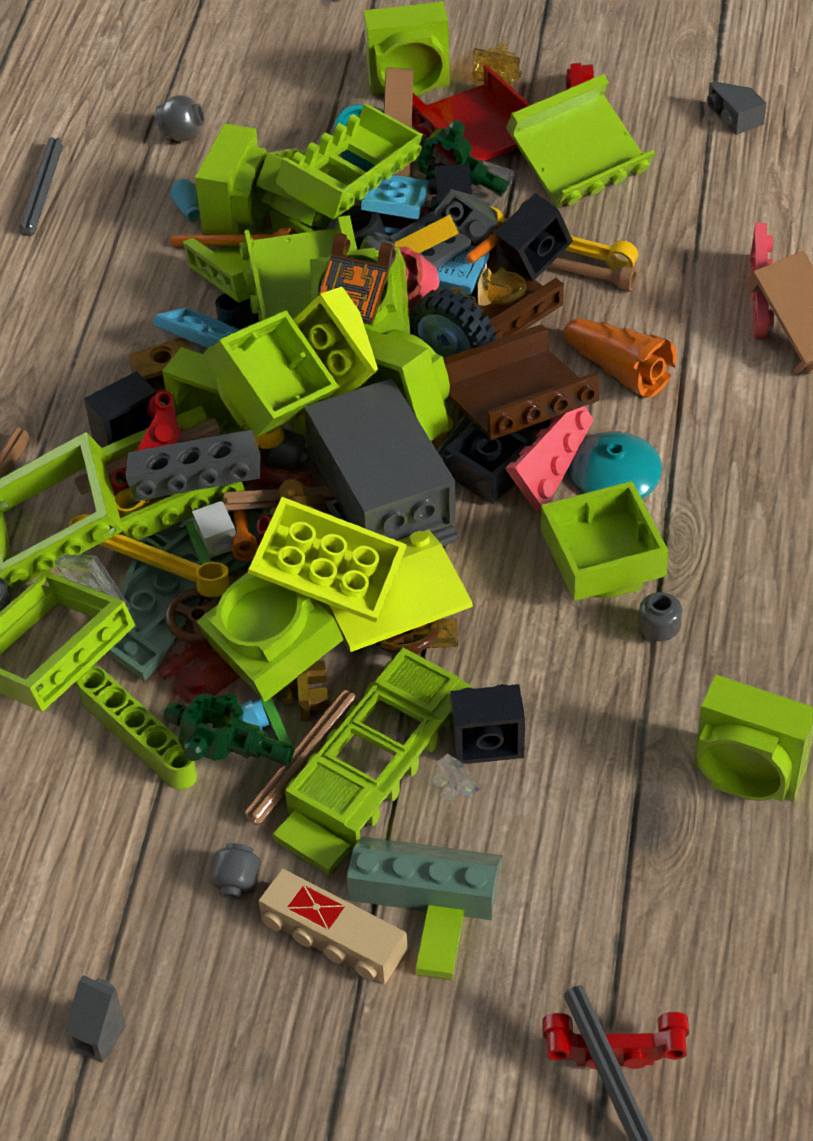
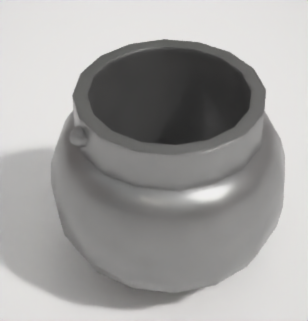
(179, 118)

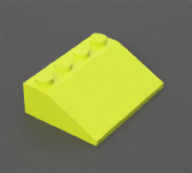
(340, 340)
(328, 559)
(421, 593)

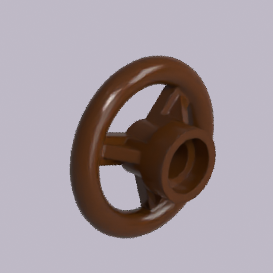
(193, 633)
(412, 640)

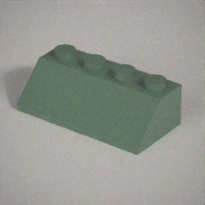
(422, 876)

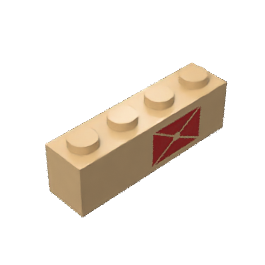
(333, 926)

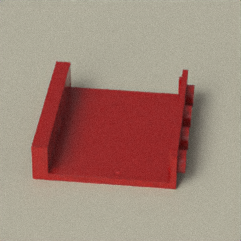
(481, 109)

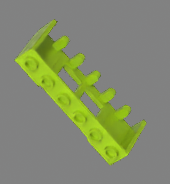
(370, 136)
(346, 798)

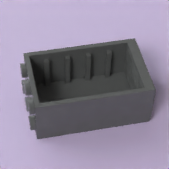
(380, 462)

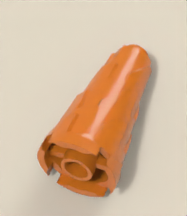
(624, 354)

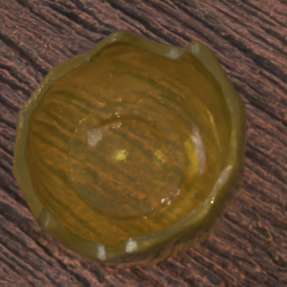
(503, 287)

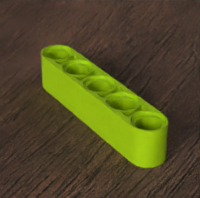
(136, 728)

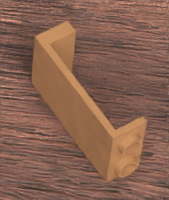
(790, 295)

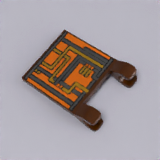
(359, 278)

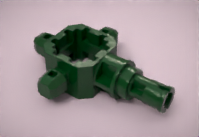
(453, 139)
(230, 731)

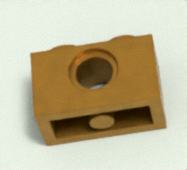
(153, 360)

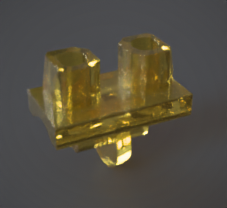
(499, 61)

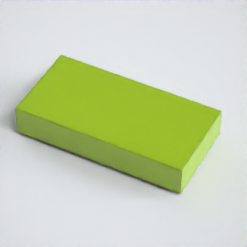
(311, 842)
(440, 942)

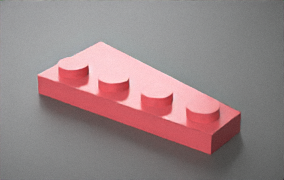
(761, 245)
(548, 458)

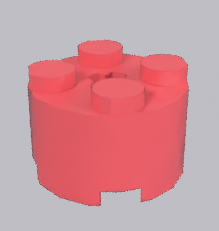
(420, 276)

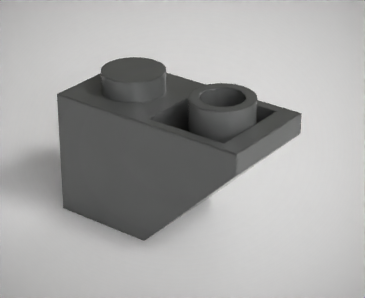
(736, 106)
(469, 215)
(94, 1018)

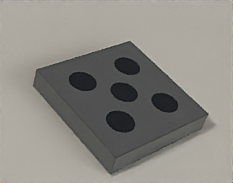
(441, 252)

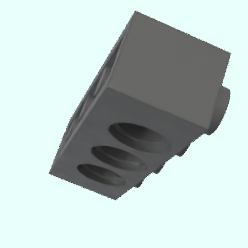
(193, 465)

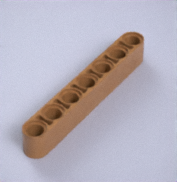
(398, 100)

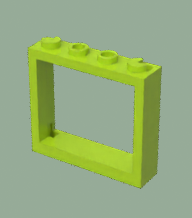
(74, 540)
(107, 627)

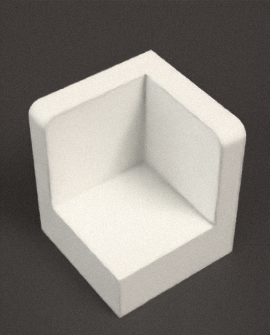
(215, 528)

